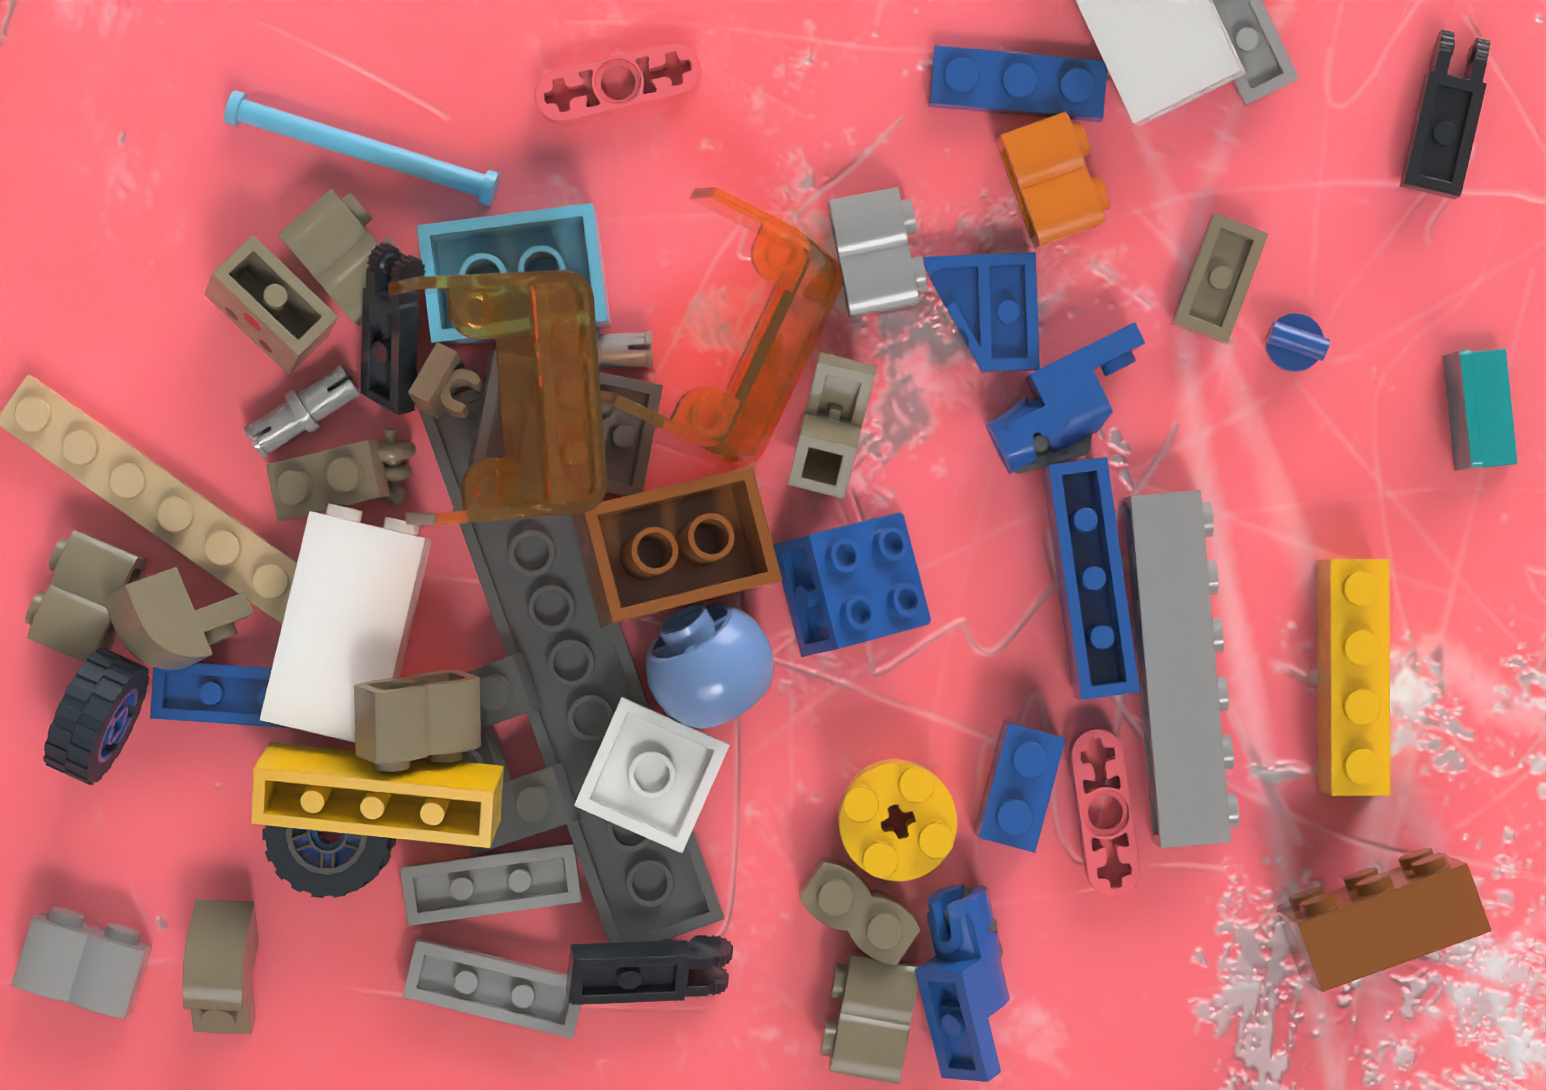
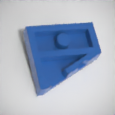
(991, 306)

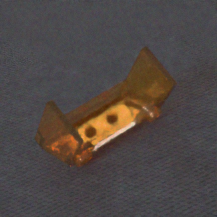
(806, 281)
(545, 389)

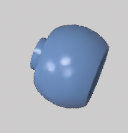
(709, 664)

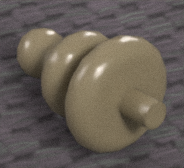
(392, 453)

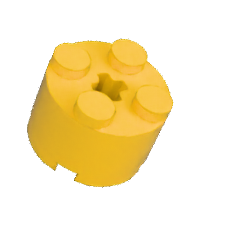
(927, 835)

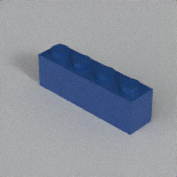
(1090, 578)

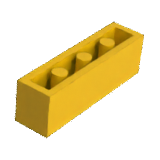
(1353, 677)
(348, 795)

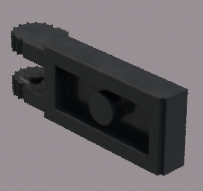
(1446, 120)
(389, 330)
(647, 970)

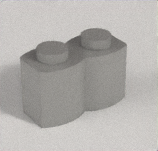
(875, 251)
(82, 963)

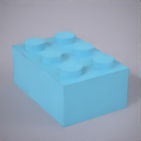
(512, 243)

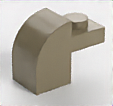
(832, 425)
(161, 625)
(220, 966)

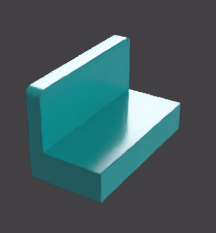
(1480, 409)

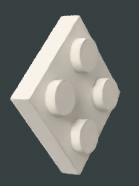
(652, 774)

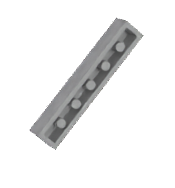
(1179, 669)

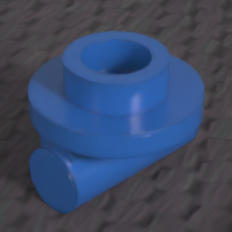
(1295, 342)

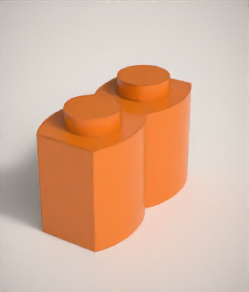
(1052, 179)

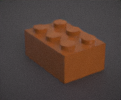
(676, 546)
(1382, 918)

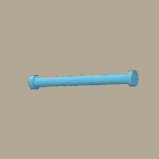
(244, 111)

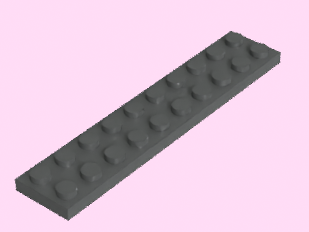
(580, 673)

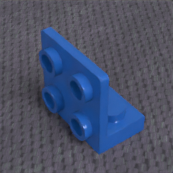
(852, 584)

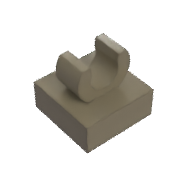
(439, 380)

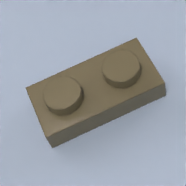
(1219, 278)
(332, 476)

